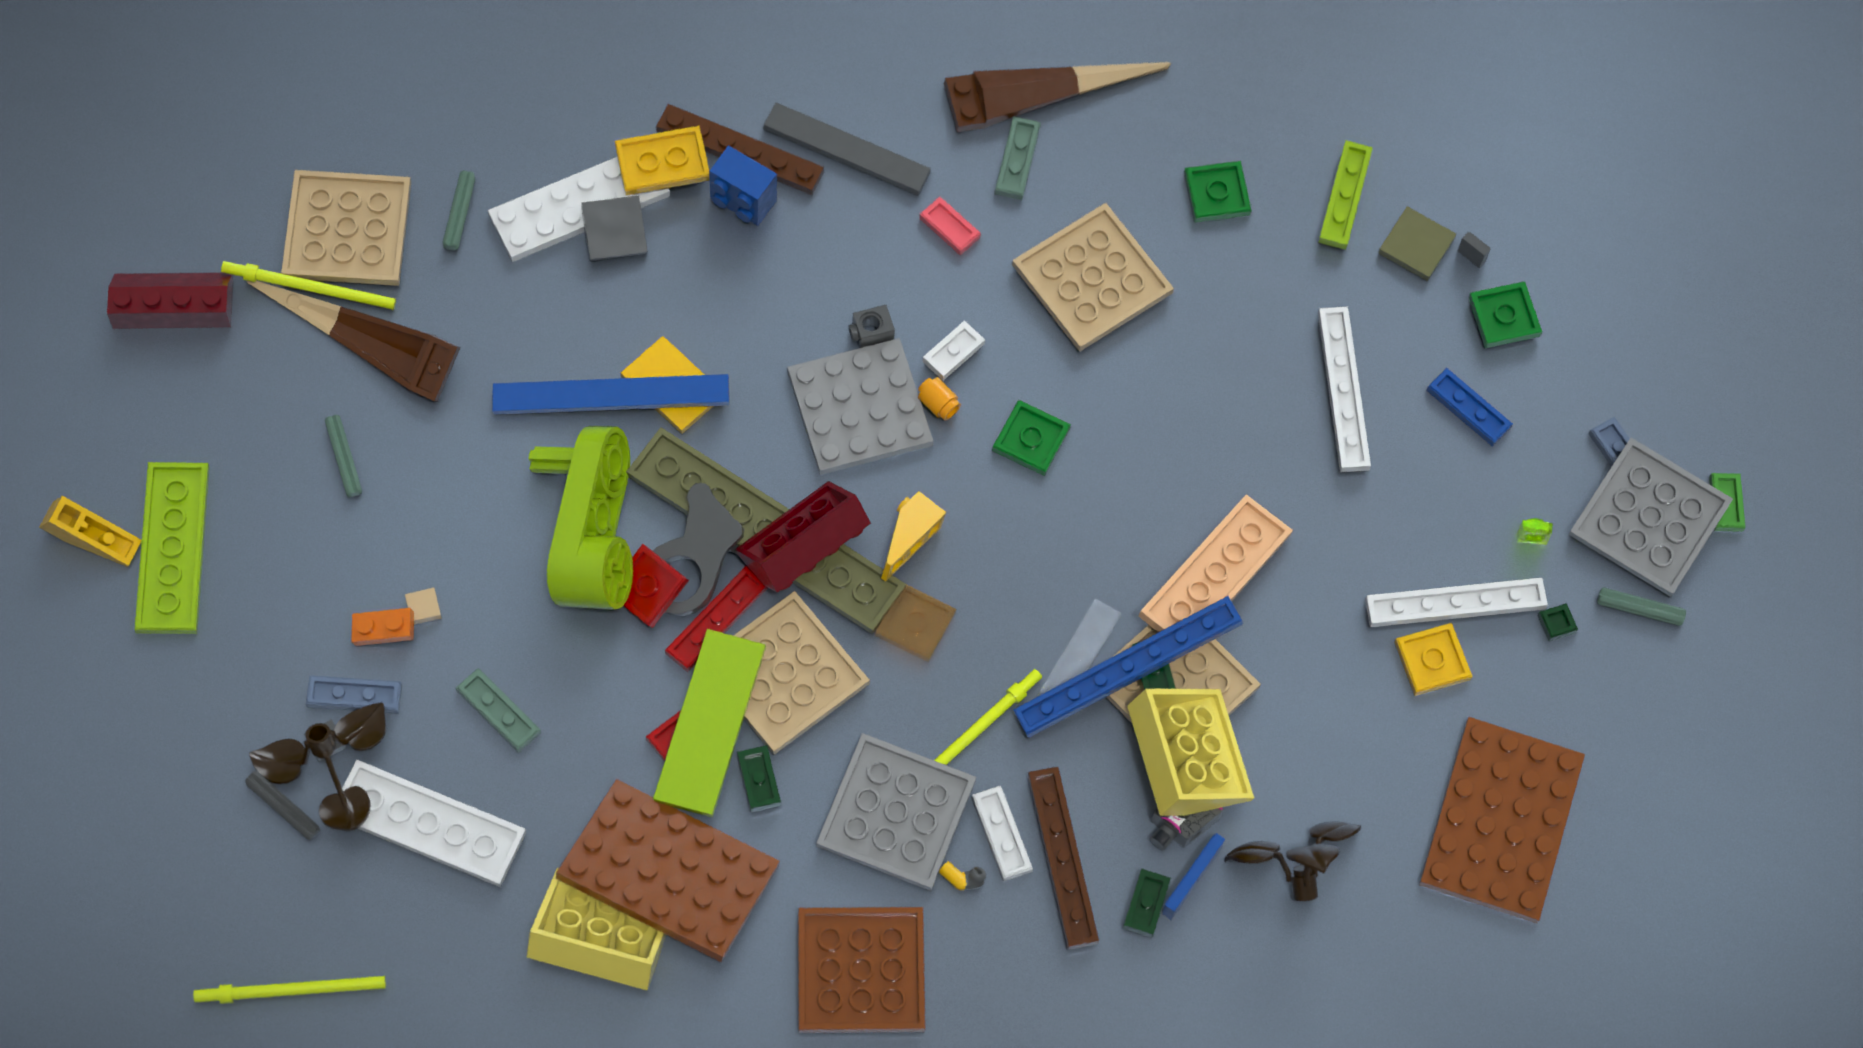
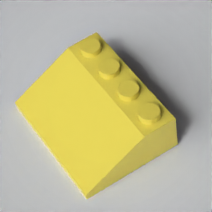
(1189, 750)
(593, 938)

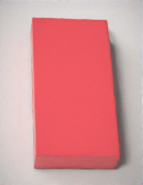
(950, 225)

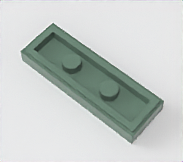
(1017, 158)
(498, 710)

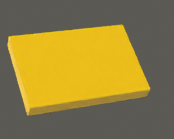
(662, 160)
(666, 360)

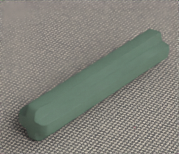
(459, 210)
(343, 456)
(1641, 606)

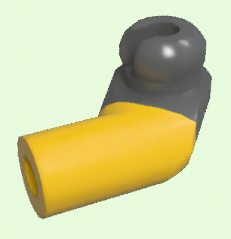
(963, 880)

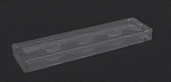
(1083, 645)

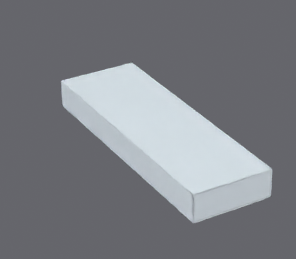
(1002, 833)

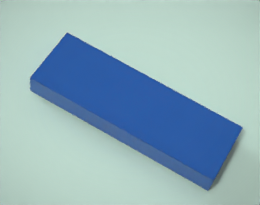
(1469, 407)
(1193, 876)

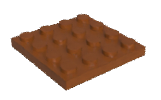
(861, 970)

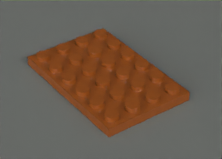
(1502, 820)
(668, 870)

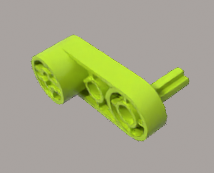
(586, 558)

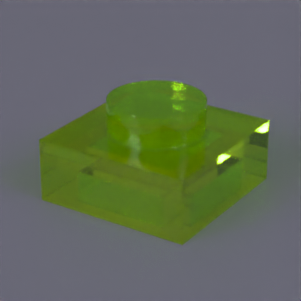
(1534, 531)

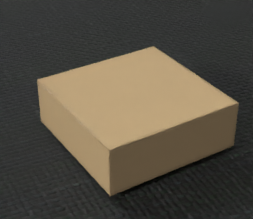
(424, 605)

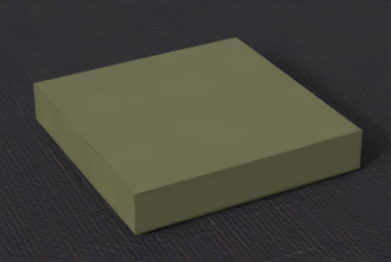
(1417, 243)

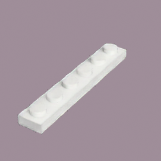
(1344, 389)
(1456, 602)

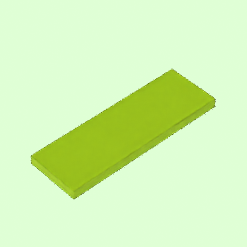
(172, 548)
(709, 723)

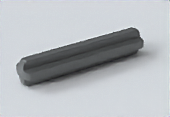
(282, 805)

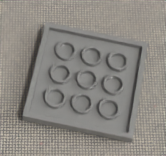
(860, 406)
(1650, 517)
(896, 811)

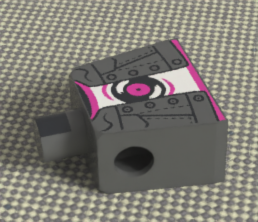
(1182, 828)

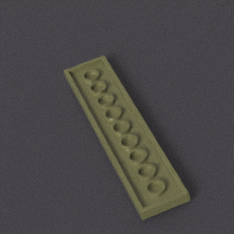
(840, 580)

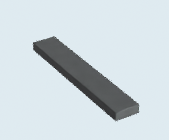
(847, 148)

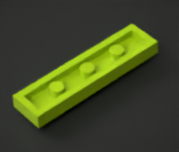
(1345, 195)

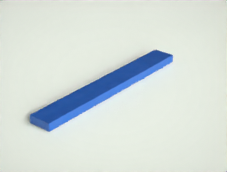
(610, 394)
(1128, 666)

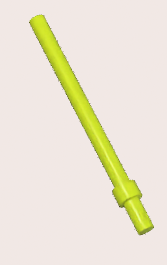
(253, 273)
(1015, 694)
(227, 993)

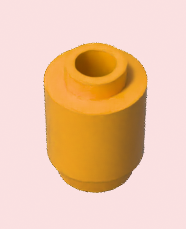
(938, 398)

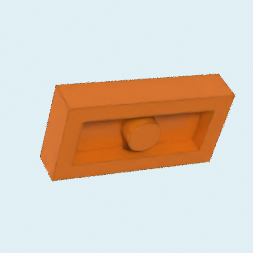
(382, 626)

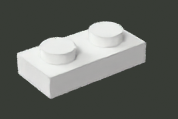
(953, 350)

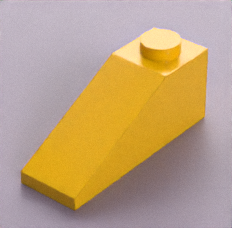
(915, 525)
(89, 531)

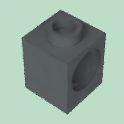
(877, 317)

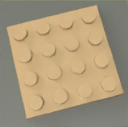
(346, 227)
(1092, 277)
(1203, 668)
(800, 675)

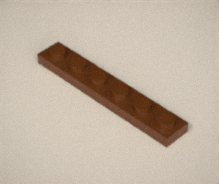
(789, 168)
(1063, 858)

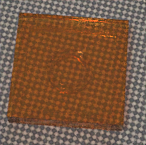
(916, 623)

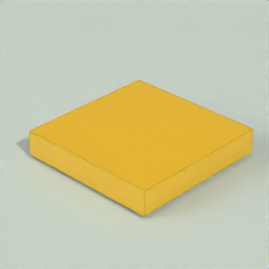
(1433, 659)

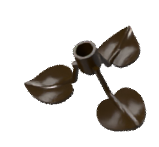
(283, 759)
(1311, 858)

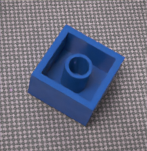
(743, 186)

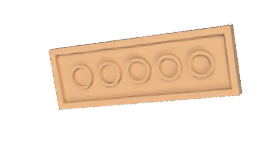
(1219, 565)

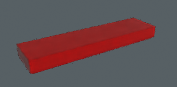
(717, 616)

